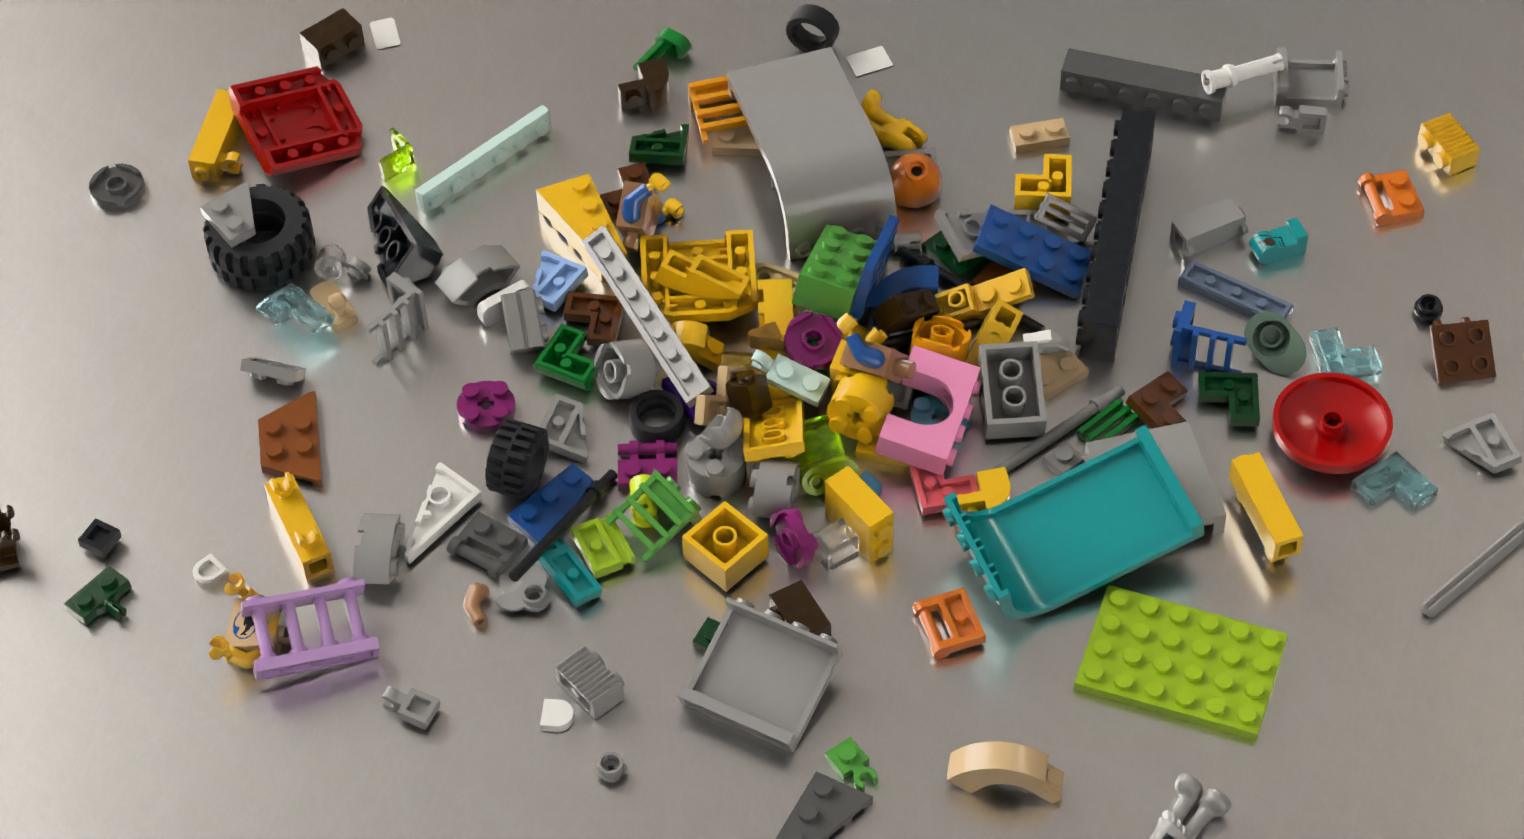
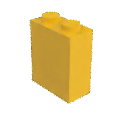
(862, 510)

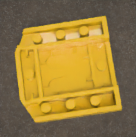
(734, 252)

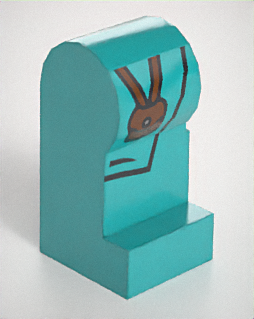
(1280, 242)

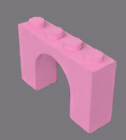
(932, 445)

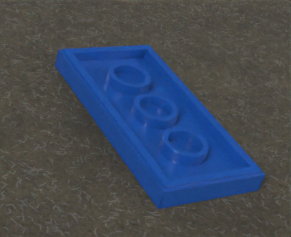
(874, 266)

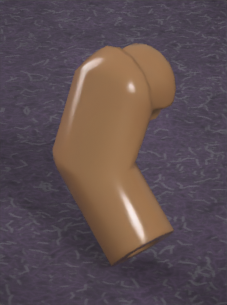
(475, 594)

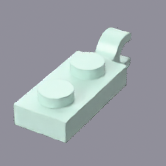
(792, 377)

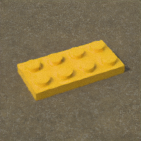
(775, 431)

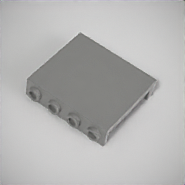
(1186, 461)
(762, 675)

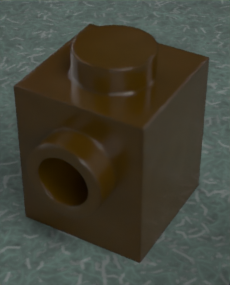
(749, 394)

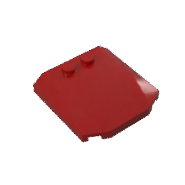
(296, 120)

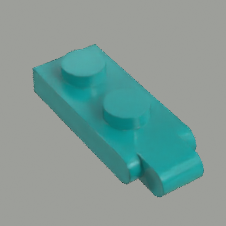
(570, 574)

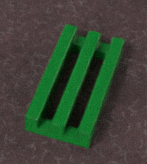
(1107, 415)

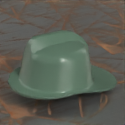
(1275, 343)

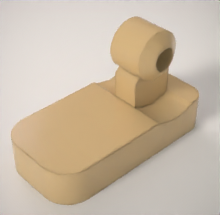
(336, 303)

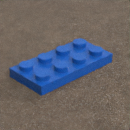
(1024, 245)

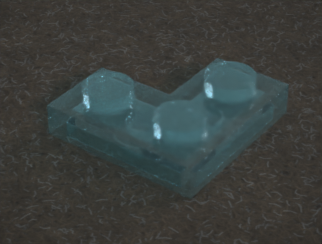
(294, 303)
(1335, 358)
(1396, 476)

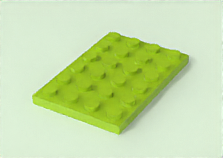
(1181, 662)

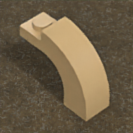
(1005, 763)

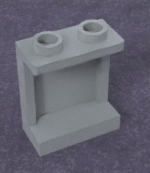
(1311, 81)

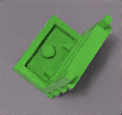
(667, 497)

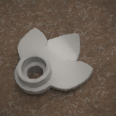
(519, 594)

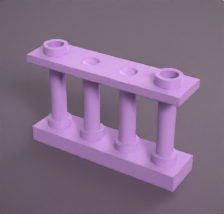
(300, 658)

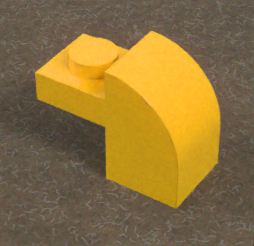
(701, 346)
(993, 490)

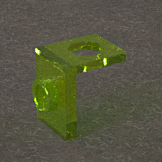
(399, 159)

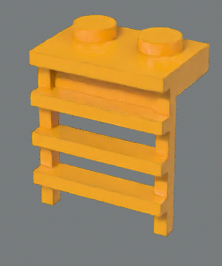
(711, 99)

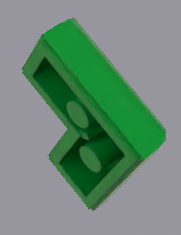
(561, 360)

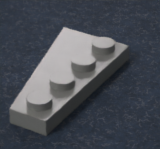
(963, 228)

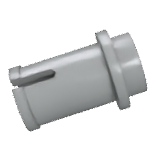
(907, 239)

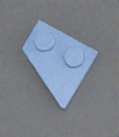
(556, 279)

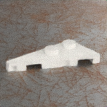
(445, 504)

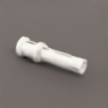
(1231, 75)

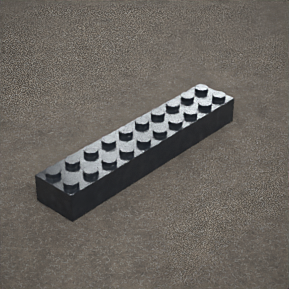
(1115, 236)

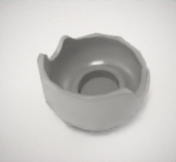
(723, 430)

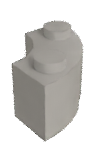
(477, 274)
(376, 555)

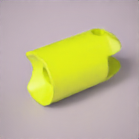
(644, 501)

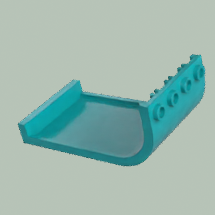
(1077, 529)

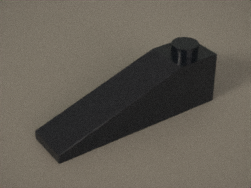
(401, 240)

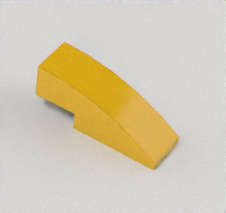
(700, 277)

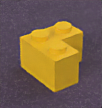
(1056, 180)

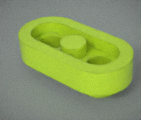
(824, 470)

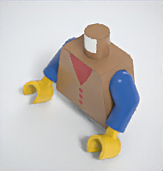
(642, 210)
(871, 356)

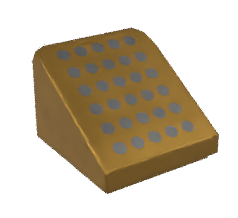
(766, 338)

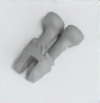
(1189, 794)

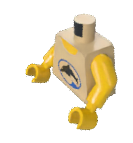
(241, 642)

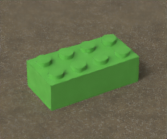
(833, 272)

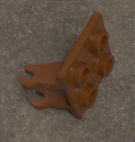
(1462, 350)

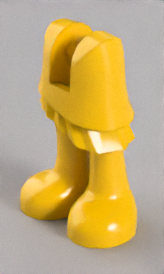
(895, 132)

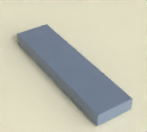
(1231, 291)

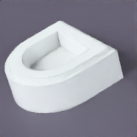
(209, 572)
(556, 715)

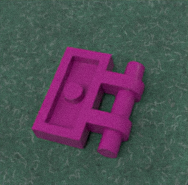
(629, 468)

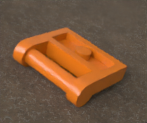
(1398, 193)
(958, 618)

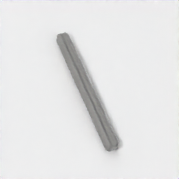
(1474, 570)

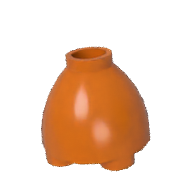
(915, 190)

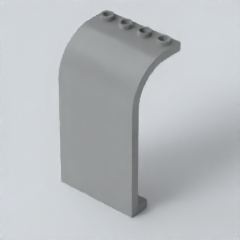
(815, 147)

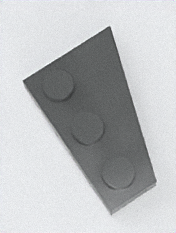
(823, 809)

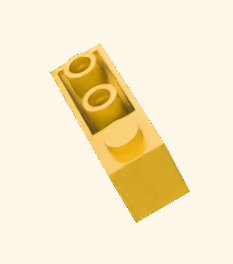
(996, 328)

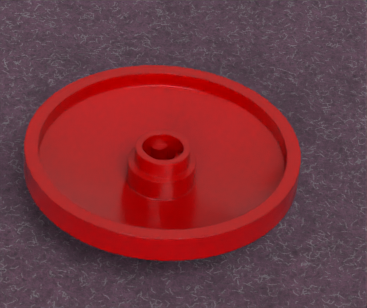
(1332, 423)

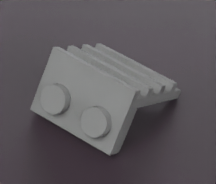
(406, 306)

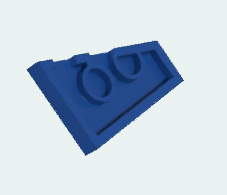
(550, 503)

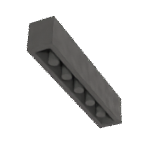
(1140, 84)

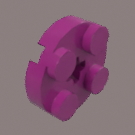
(815, 326)
(481, 393)
(793, 539)

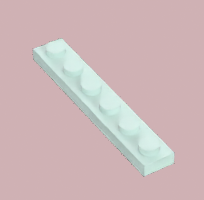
(483, 159)

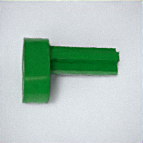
(667, 42)

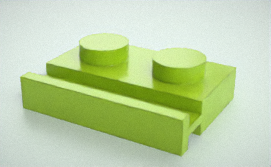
(602, 546)

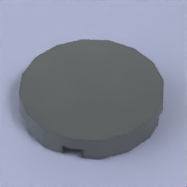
(117, 187)

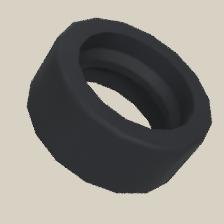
(817, 17)
(656, 400)

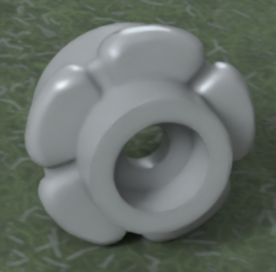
(357, 269)
(608, 760)

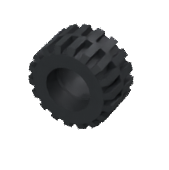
(516, 459)

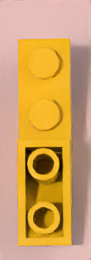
(976, 301)

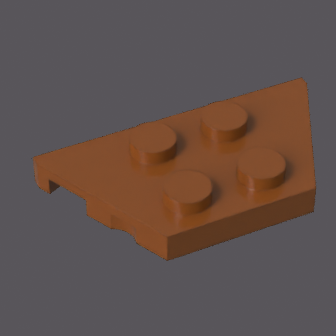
(292, 441)

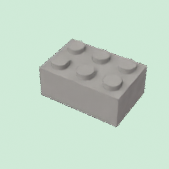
(1012, 390)

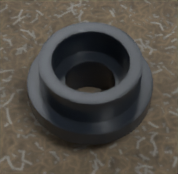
(1428, 307)

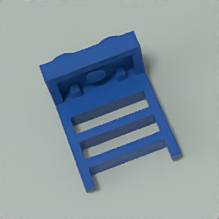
(1186, 341)

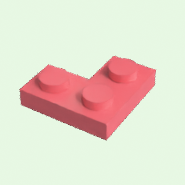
(931, 488)

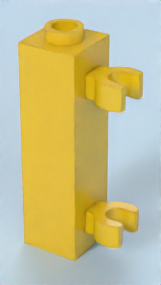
(215, 142)
(1265, 507)
(299, 526)

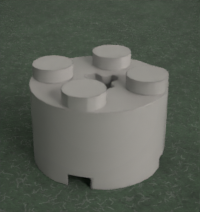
(625, 369)
(715, 470)
(775, 487)

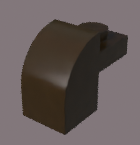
(649, 90)

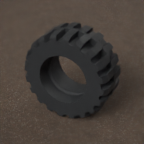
(270, 261)

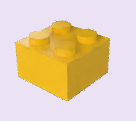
(725, 546)

